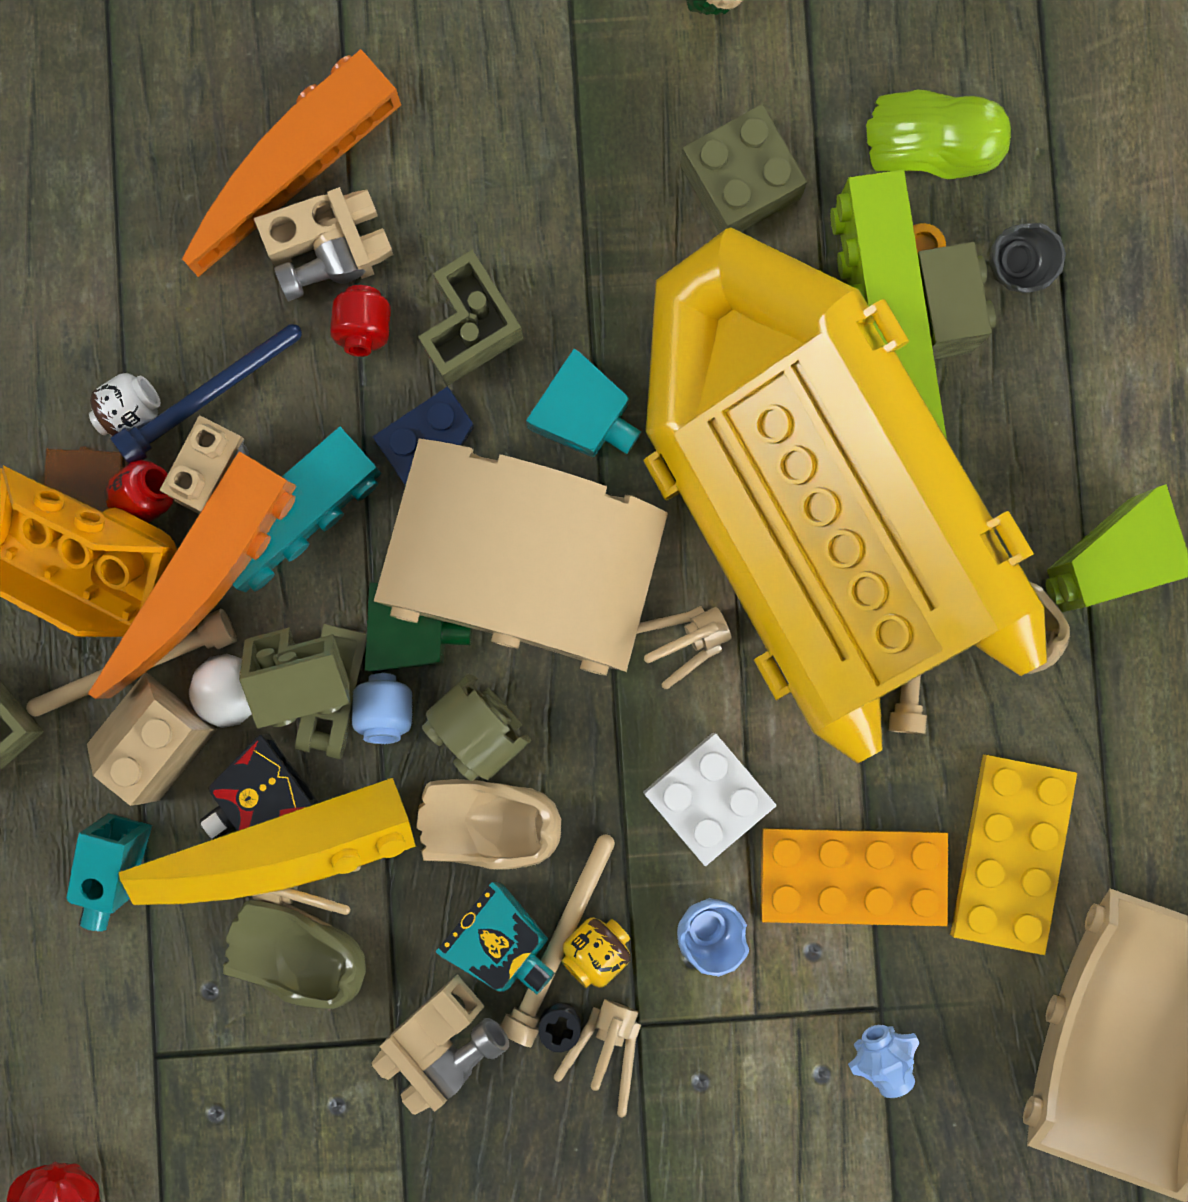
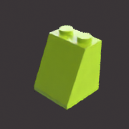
(1123, 555)

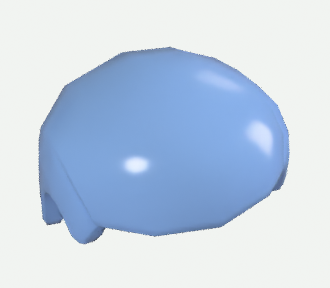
(713, 937)

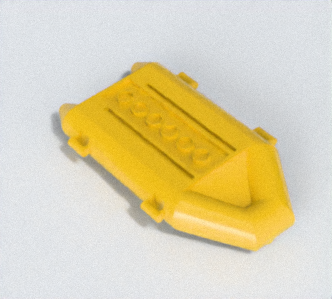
(826, 487)

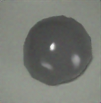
(1027, 257)

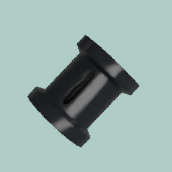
(568, 1038)

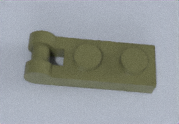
(352, 652)

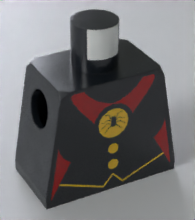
(255, 789)

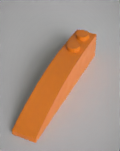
(294, 153)
(202, 570)

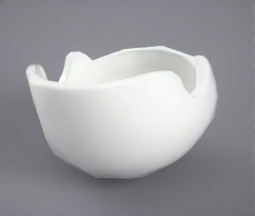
(218, 692)

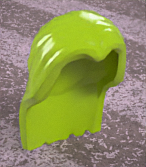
(937, 134)

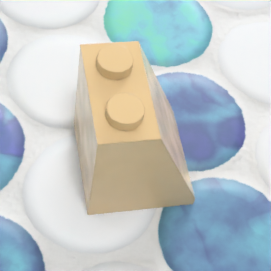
(146, 743)

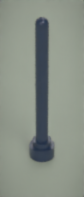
(136, 442)

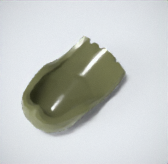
(294, 956)

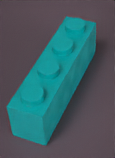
(324, 485)

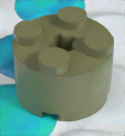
(475, 729)

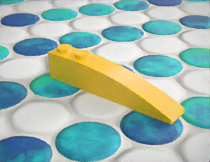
(280, 852)

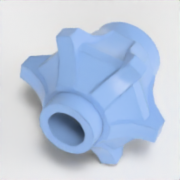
(886, 1060)

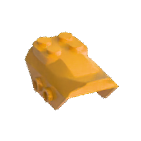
(74, 562)

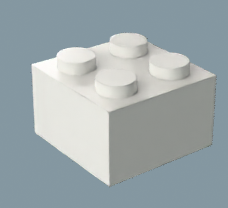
(709, 798)

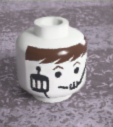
(123, 404)

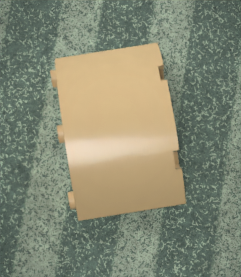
(521, 555)
(1118, 1050)

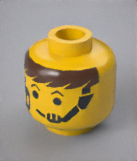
(596, 952)

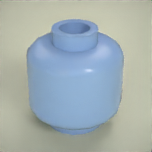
(382, 709)

